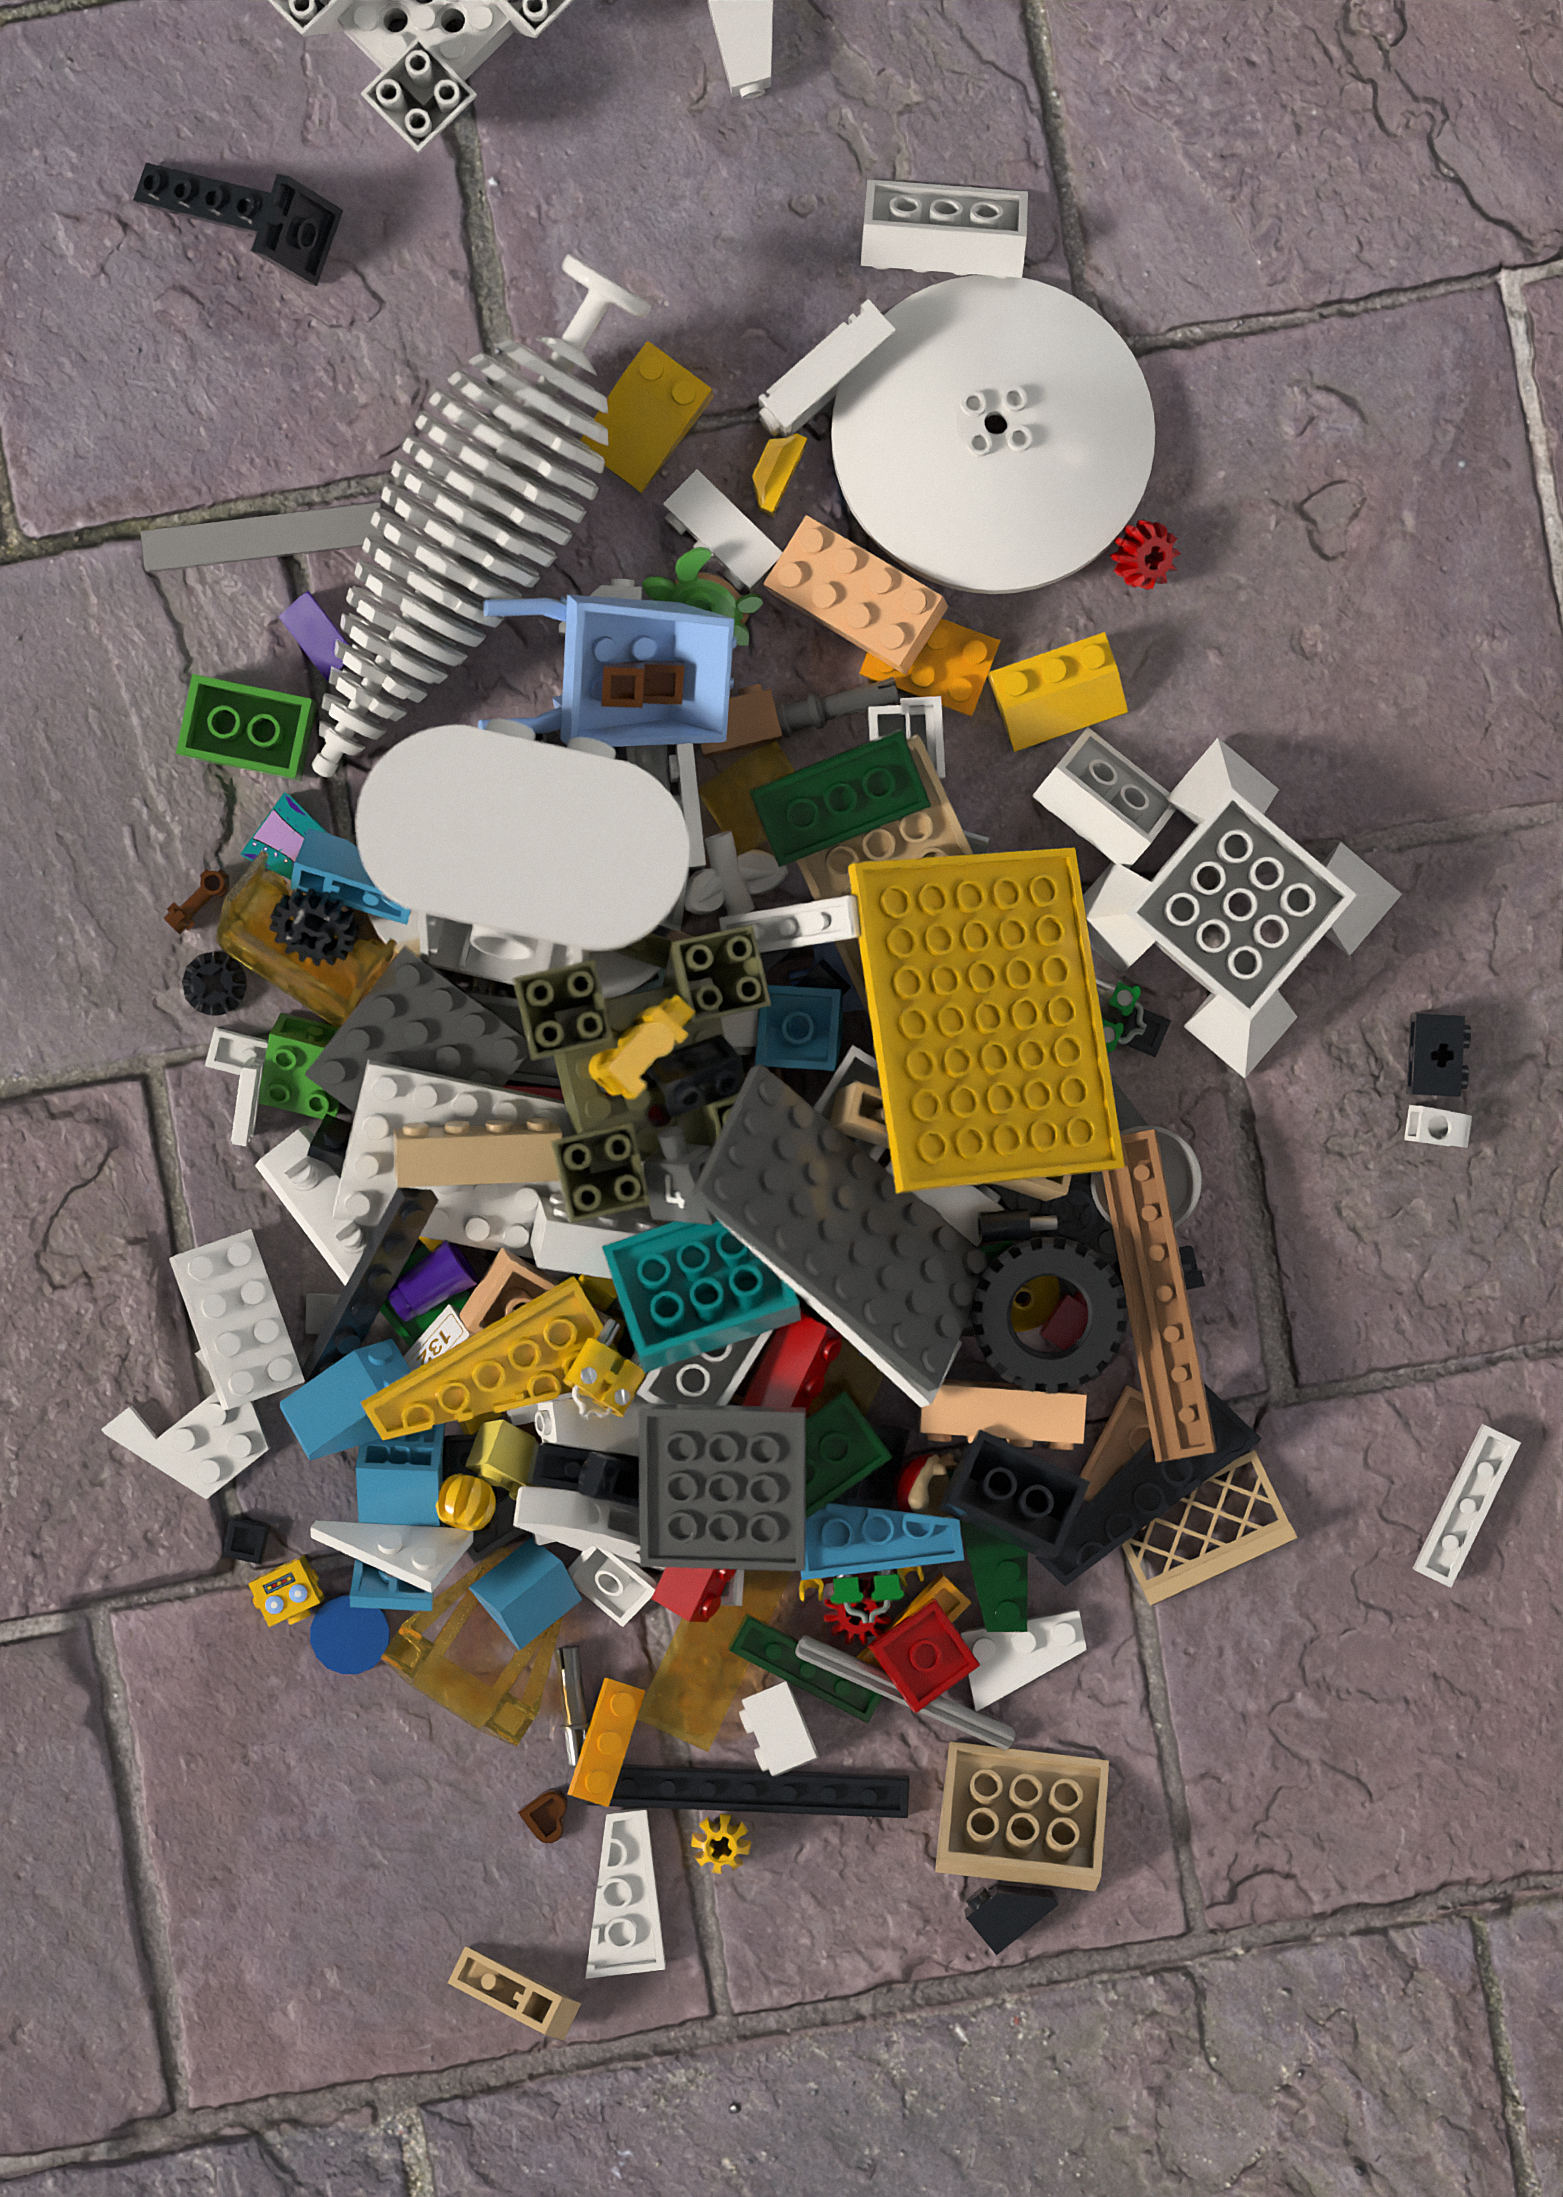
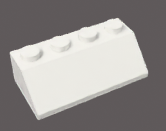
(944, 228)

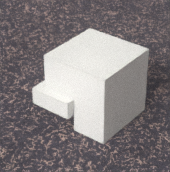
(914, 717)

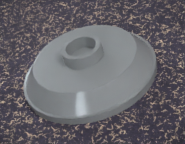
(1181, 1174)

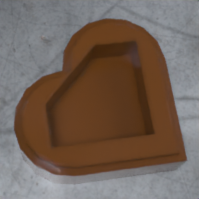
(545, 1815)

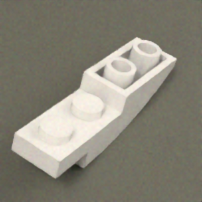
(580, 1521)

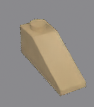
(514, 1994)

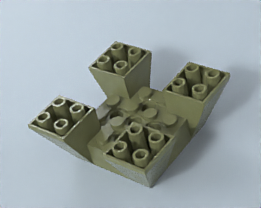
(572, 1022)

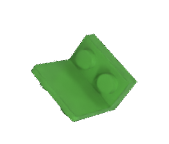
(289, 1053)

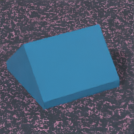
(526, 1592)

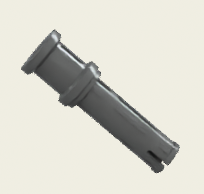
(818, 710)

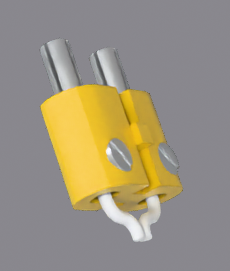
(605, 1375)

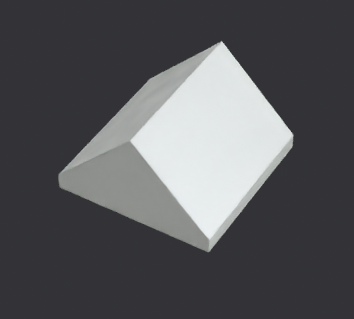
(613, 1582)

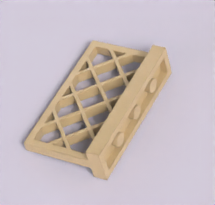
(1222, 1558)

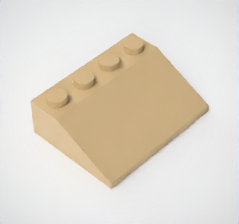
(1023, 1816)

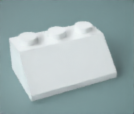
(1106, 799)

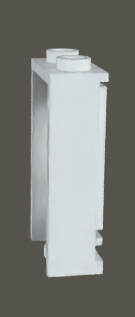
(817, 376)

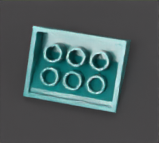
(694, 1291)

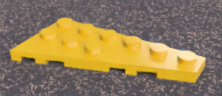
(495, 1370)

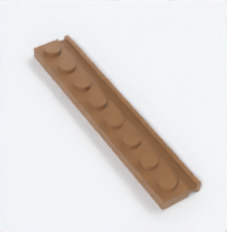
(1158, 1301)

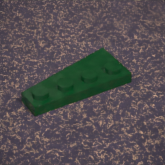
(999, 1578)

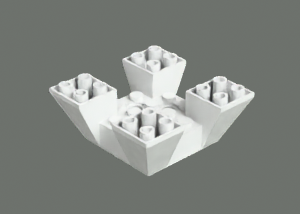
(423, 63)
(1243, 973)

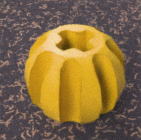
(465, 1502)
(725, 1855)

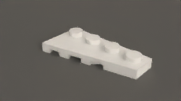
(626, 1911)

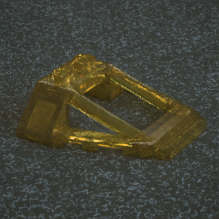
(459, 1692)

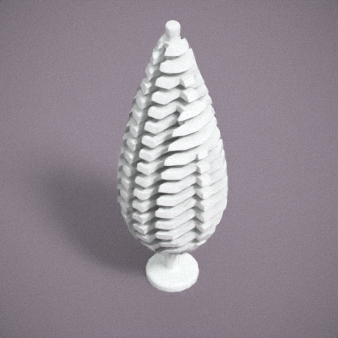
(467, 520)

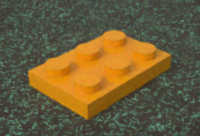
(949, 666)

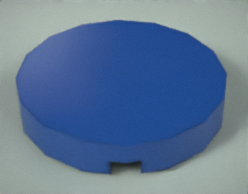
(349, 1637)

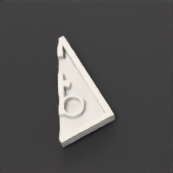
(408, 1552)

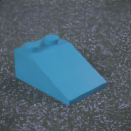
(328, 1408)

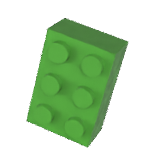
(246, 727)

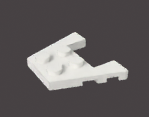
(202, 1447)

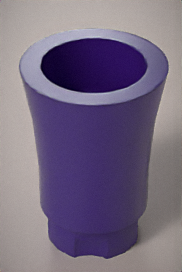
(432, 1281)

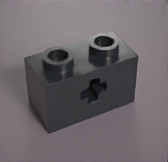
(1425, 1036)

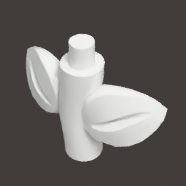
(731, 878)

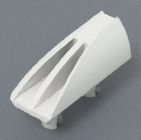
(309, 1194)

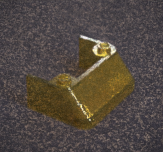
(324, 988)

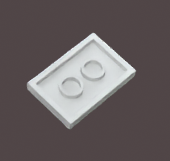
(683, 771)

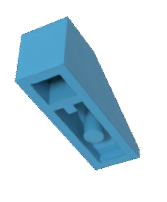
(337, 868)

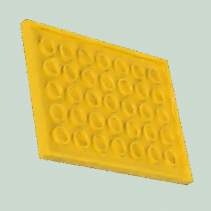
(985, 1018)

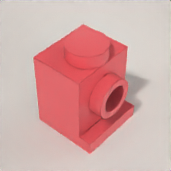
(1066, 1321)

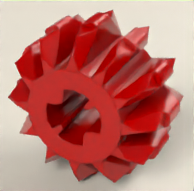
(1145, 554)
(856, 1626)

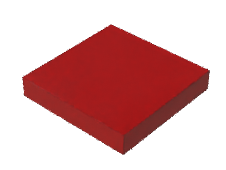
(924, 1655)

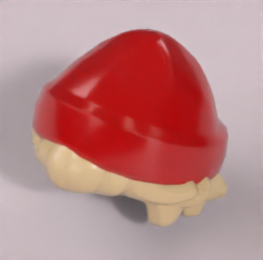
(922, 1484)

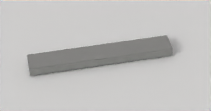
(258, 537)

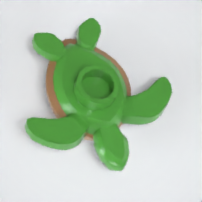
(704, 592)

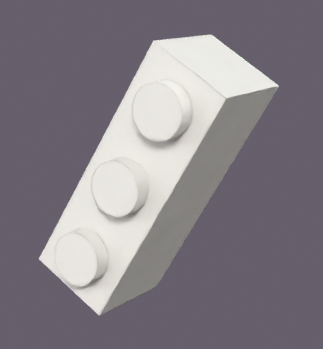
(724, 530)

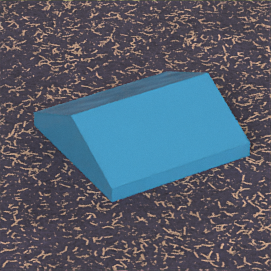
(800, 1028)

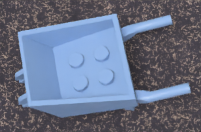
(628, 631)

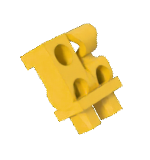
(652, 1037)

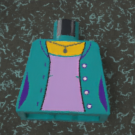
(282, 835)

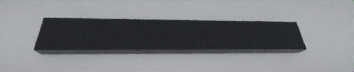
(760, 1791)

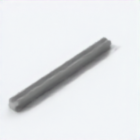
(879, 1682)

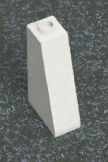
(745, 43)
(563, 1426)

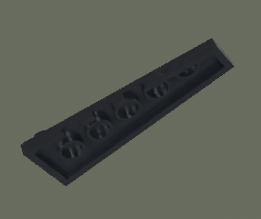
(1144, 1492)

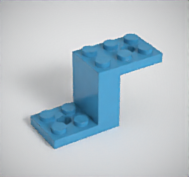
(397, 1486)

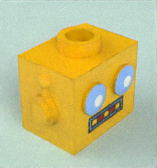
(287, 1592)

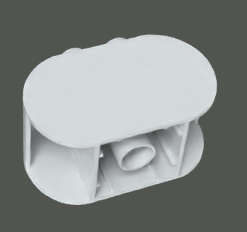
(522, 853)

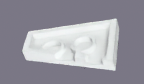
(1017, 1658)

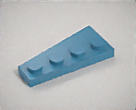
(873, 1539)

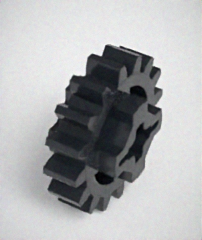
(314, 927)

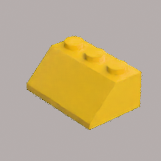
(1058, 692)

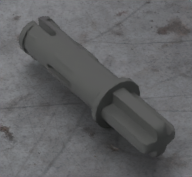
(572, 1700)

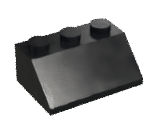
(1014, 1495)

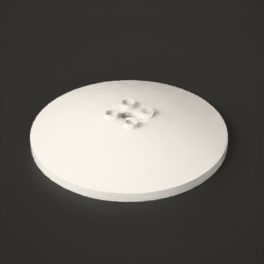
(982, 504)

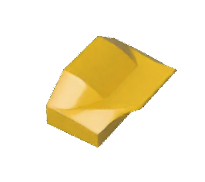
(776, 470)

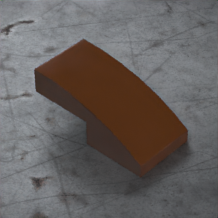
(642, 683)

